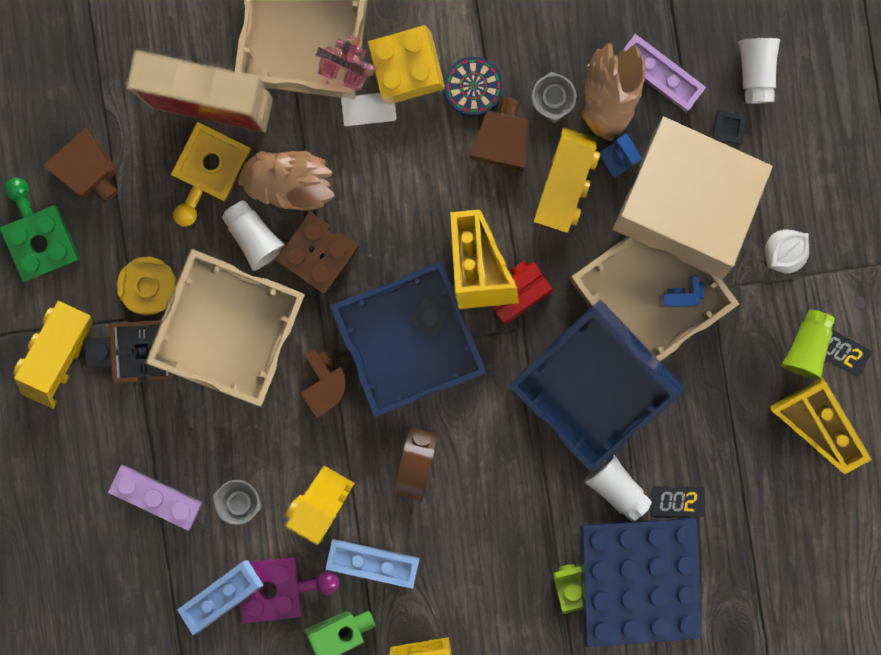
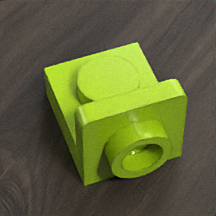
(569, 587)

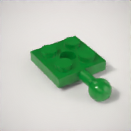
(21, 233)

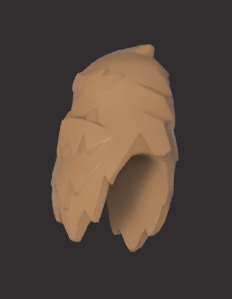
(612, 90)
(287, 180)

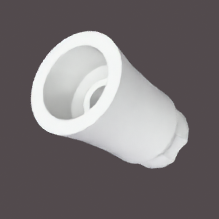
(759, 68)
(252, 235)
(619, 489)

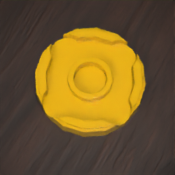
(146, 285)

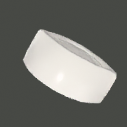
(787, 251)

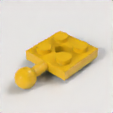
(214, 182)

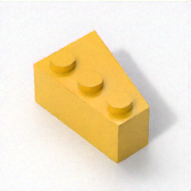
(567, 180)
(478, 265)
(52, 353)
(823, 424)
(316, 510)

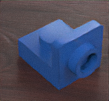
(620, 156)
(678, 298)

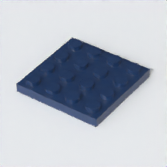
(640, 582)

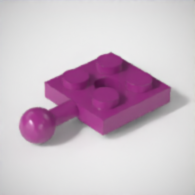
(287, 602)

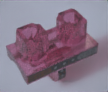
(356, 69)

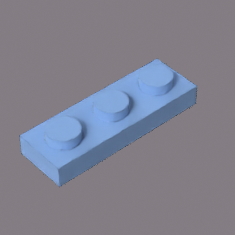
(372, 563)
(220, 597)

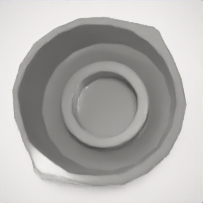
(554, 96)
(236, 502)

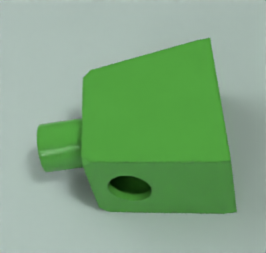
(325, 635)

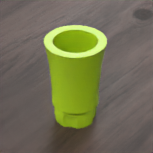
(810, 345)

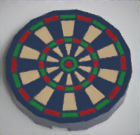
(473, 86)

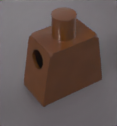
(502, 138)
(84, 167)

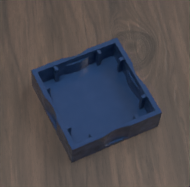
(398, 359)
(596, 386)

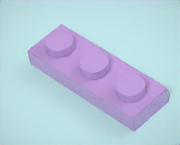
(667, 76)
(155, 497)

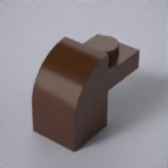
(331, 387)
(415, 463)

